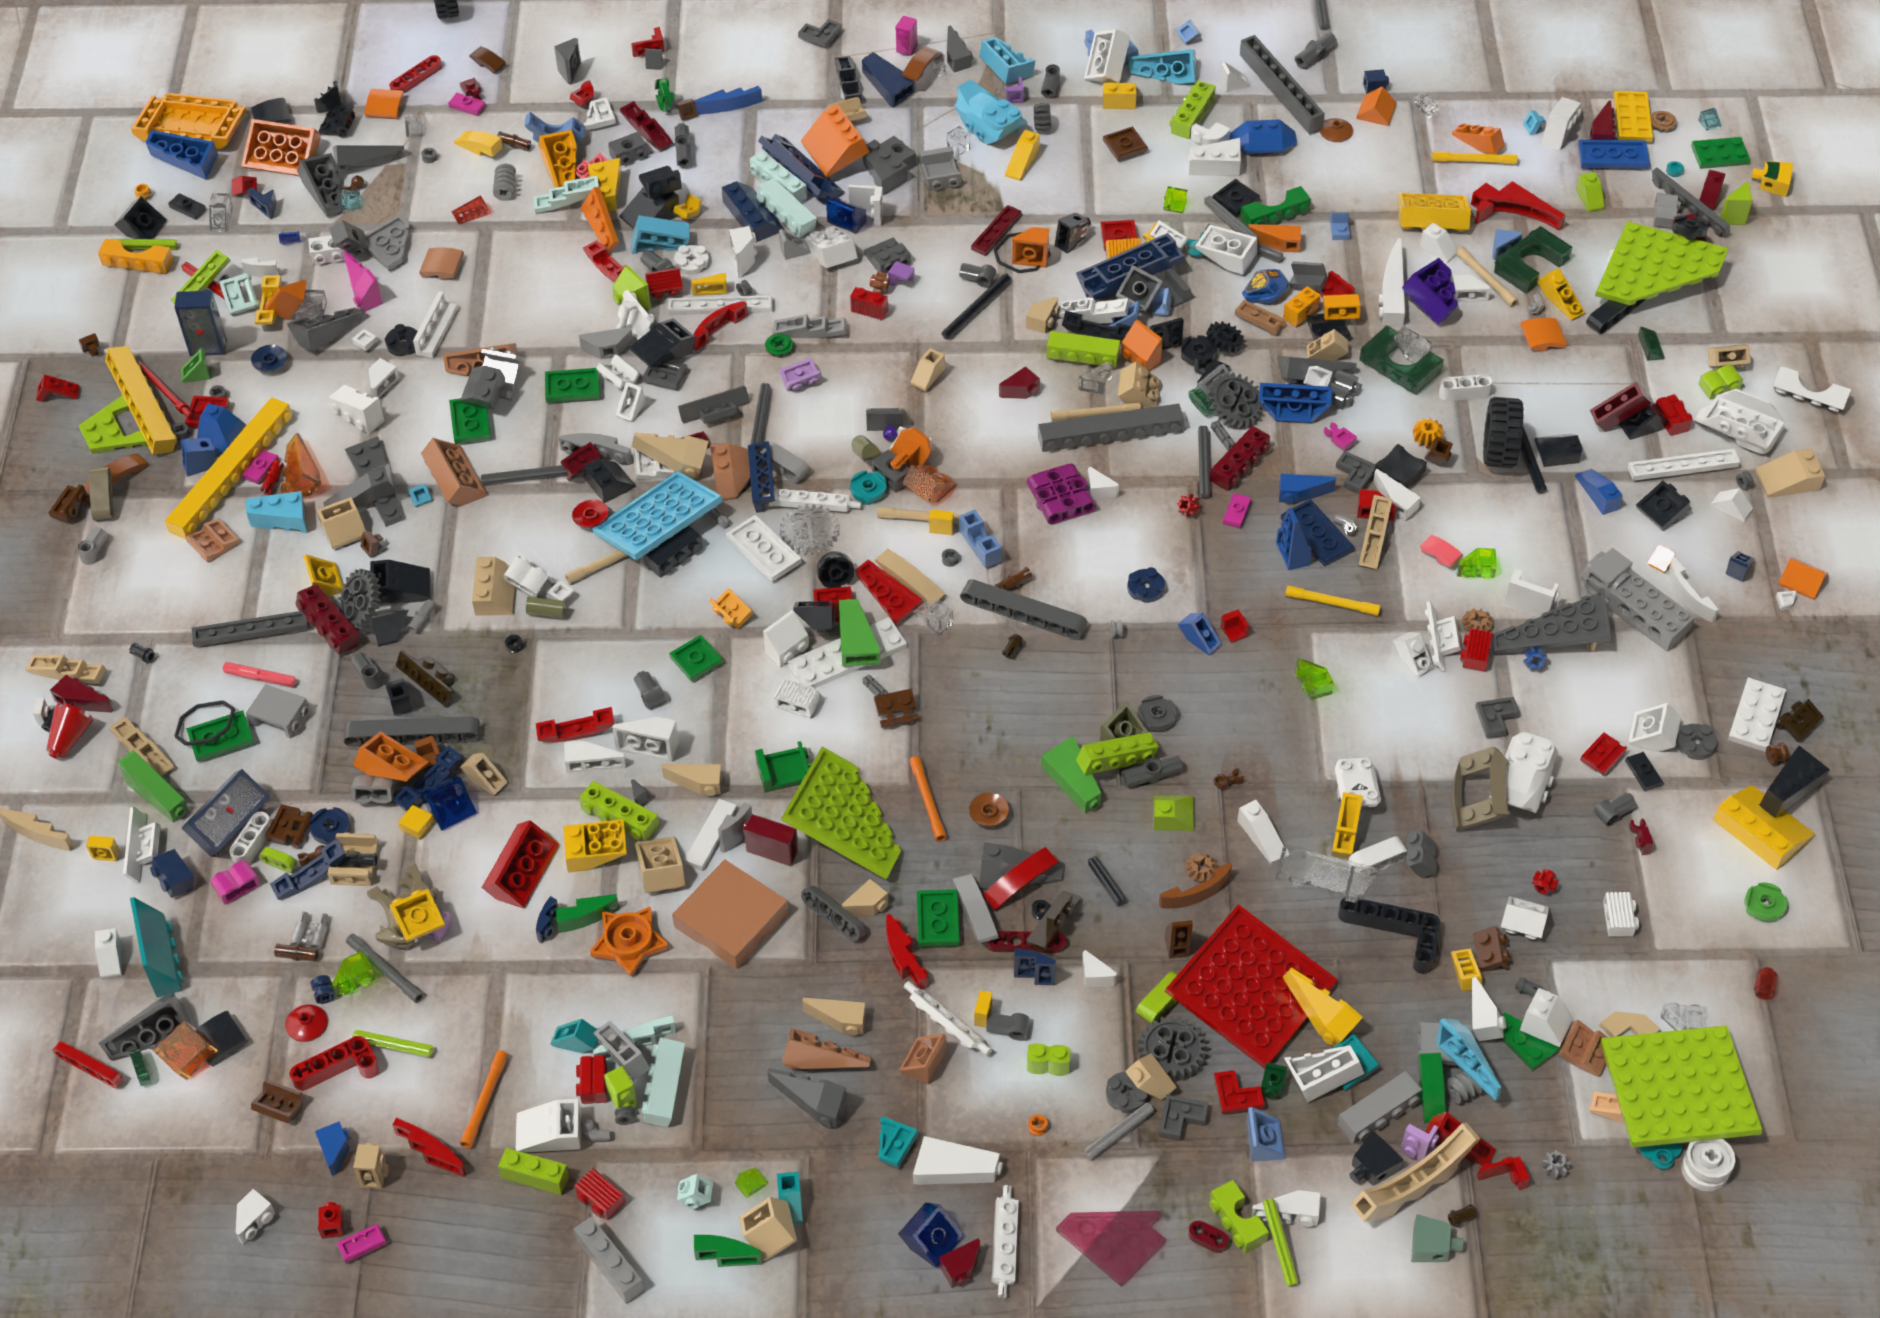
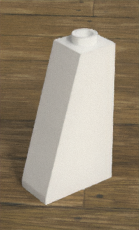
(954, 1164)

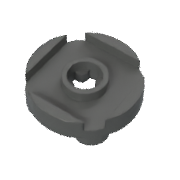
(1157, 722)
(1700, 732)
(1116, 1099)

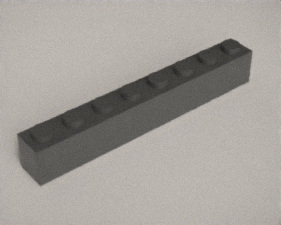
(1282, 84)
(1110, 427)

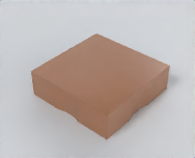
(730, 913)

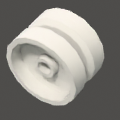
(1708, 1164)

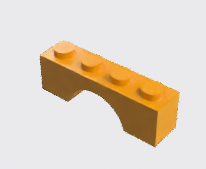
(156, 259)

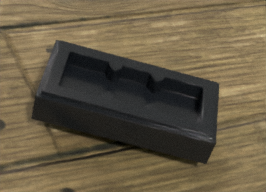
(187, 206)
(1644, 771)

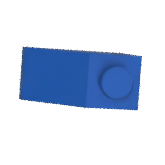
(1200, 632)
(334, 1145)

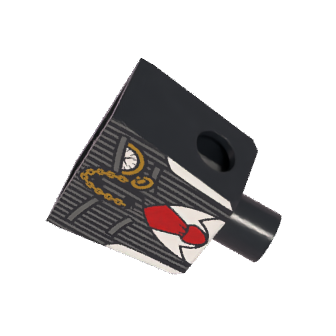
(1071, 231)

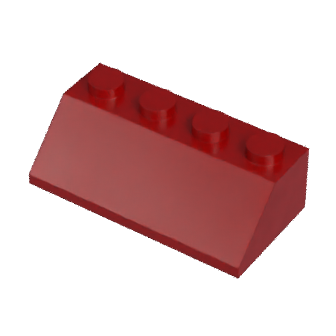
(520, 864)

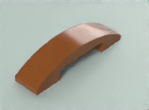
(919, 62)
(121, 467)
(1176, 899)

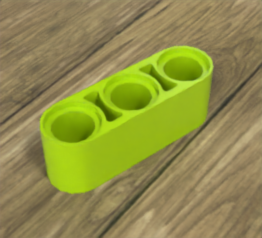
(1157, 1002)

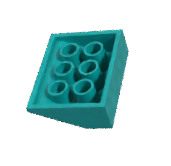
(157, 948)

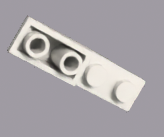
(1096, 311)

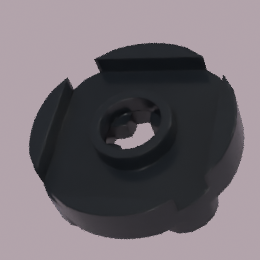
(1690, 228)
(397, 334)
(1190, 345)

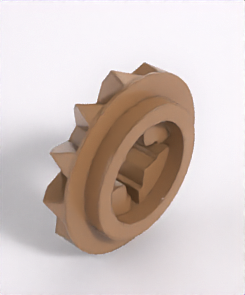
(1658, 116)
(1469, 620)
(1206, 872)

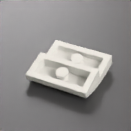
(648, 468)

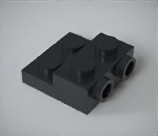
(1664, 505)

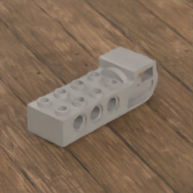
(1636, 599)

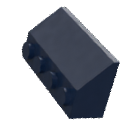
(748, 210)

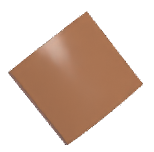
(441, 262)
(213, 540)
(1584, 1048)

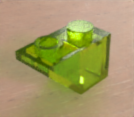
(1478, 563)
(1314, 678)
(352, 974)

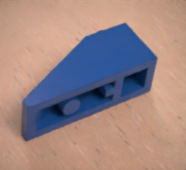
(1299, 488)
(1600, 490)

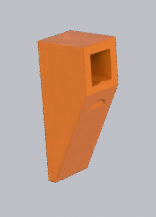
(1482, 138)
(1279, 237)

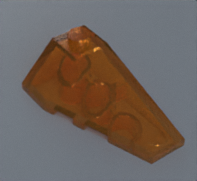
(300, 470)

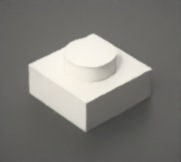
(364, 340)
(41, 711)

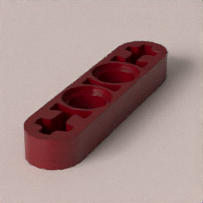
(1023, 935)

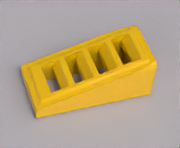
(716, 285)
(1465, 981)

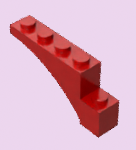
(1518, 201)

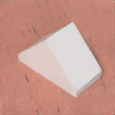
(1232, 78)
(631, 401)
(1101, 486)
(1733, 503)
(1096, 973)

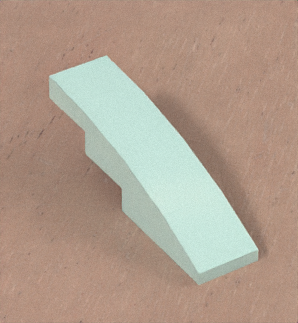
(562, 196)
(643, 1035)

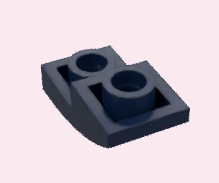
(544, 923)

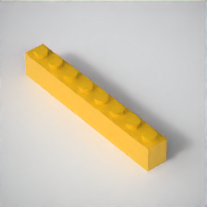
(141, 400)

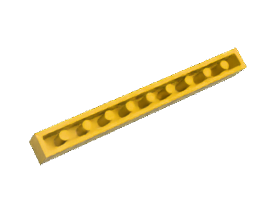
(228, 468)

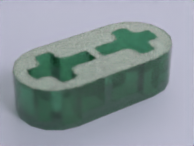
(1200, 401)
(140, 1067)

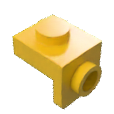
(690, 208)

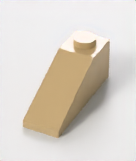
(700, 778)
(843, 1016)

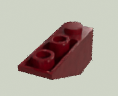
(1603, 124)
(73, 692)

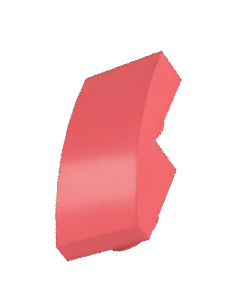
(582, 169)
(1442, 550)

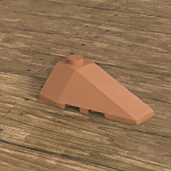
(464, 361)
(806, 1052)

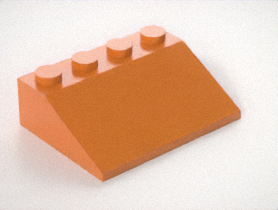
(834, 141)
(279, 146)

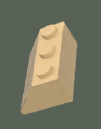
(490, 591)

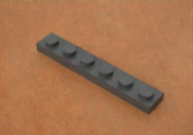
(1694, 206)
(249, 628)

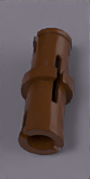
(514, 140)
(1014, 579)
(283, 951)

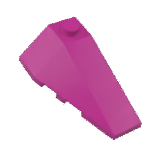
(363, 284)

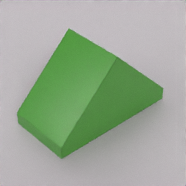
(196, 368)

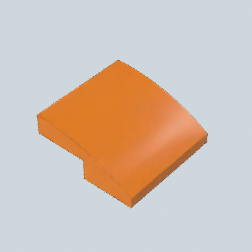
(383, 103)
(1543, 333)

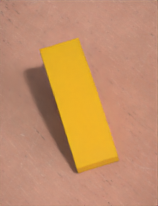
(479, 142)
(1347, 825)

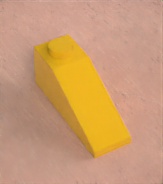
(1023, 155)

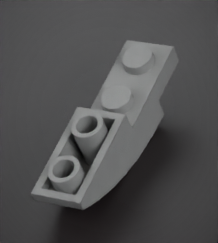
(605, 445)

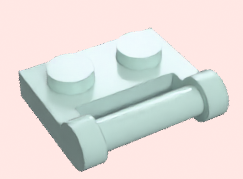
(233, 294)

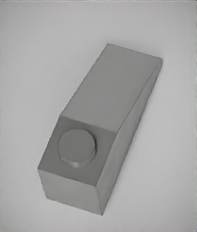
(622, 1050)

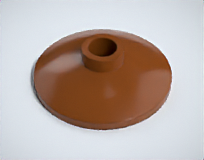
(1336, 130)
(987, 803)

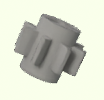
(1555, 1164)

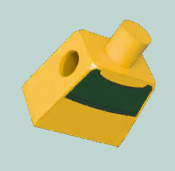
(1774, 177)

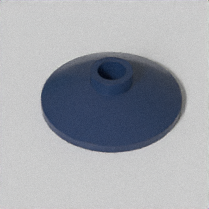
(268, 358)

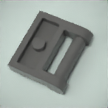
(665, 374)

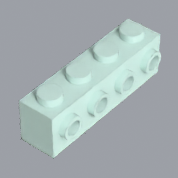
(766, 168)
(786, 207)
(663, 1082)

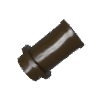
(1014, 643)
(1462, 1215)

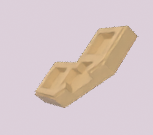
(1621, 1022)

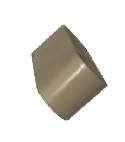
(101, 493)

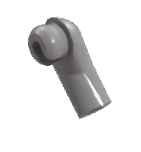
(1538, 304)
(1347, 523)
(593, 1133)

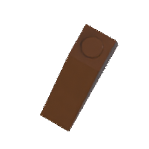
(1178, 938)

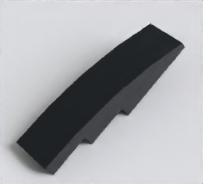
(847, 77)

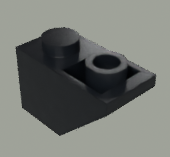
(398, 696)

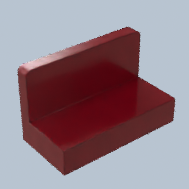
(574, 462)

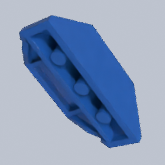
(1264, 136)
(1294, 402)

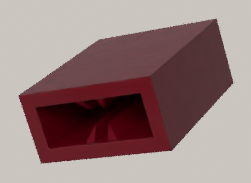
(770, 839)

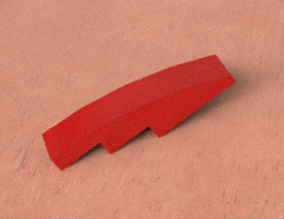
(433, 1150)

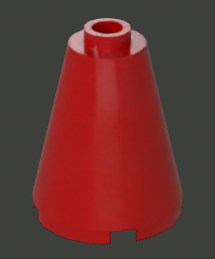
(66, 729)

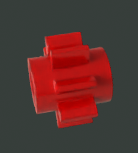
(1188, 505)
(1545, 881)

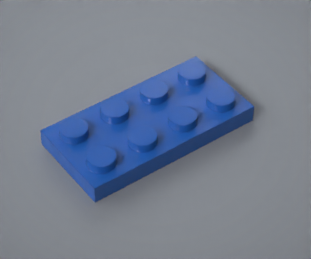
(1613, 154)

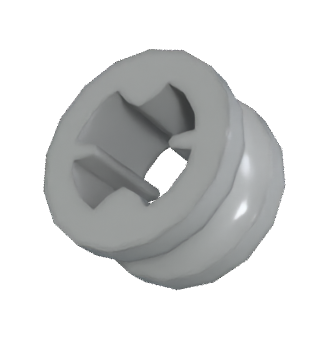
(1116, 628)

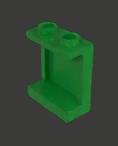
(782, 768)

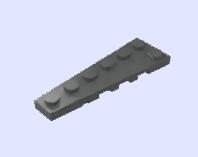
(369, 456)

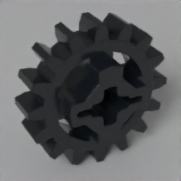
(1225, 337)

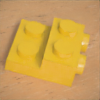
(416, 915)

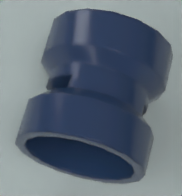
(323, 991)

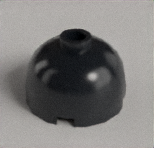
(835, 569)

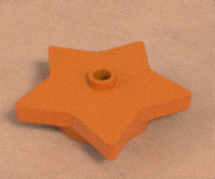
(628, 939)

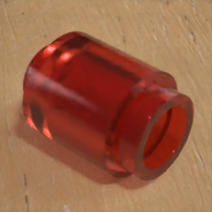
(1765, 983)

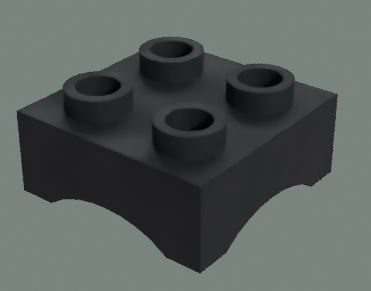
(1402, 466)

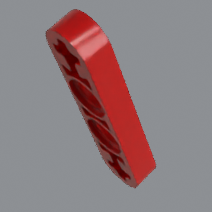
(430, 65)
(87, 1064)

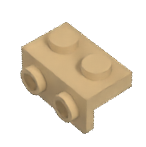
(852, 109)

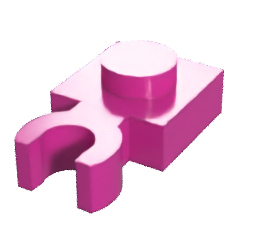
(1341, 437)

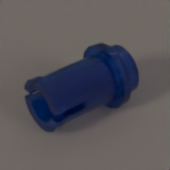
(289, 237)

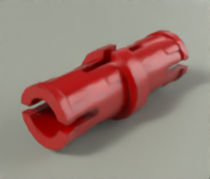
(272, 477)

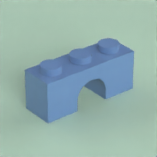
(984, 546)

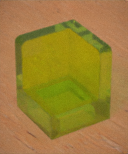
(1175, 199)

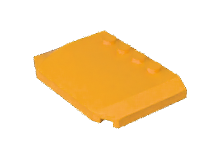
(190, 117)

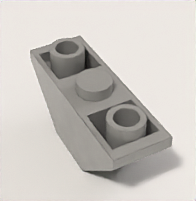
(606, 343)

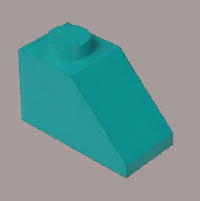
(575, 1036)

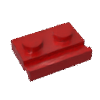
(1603, 753)

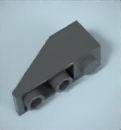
(957, 54)

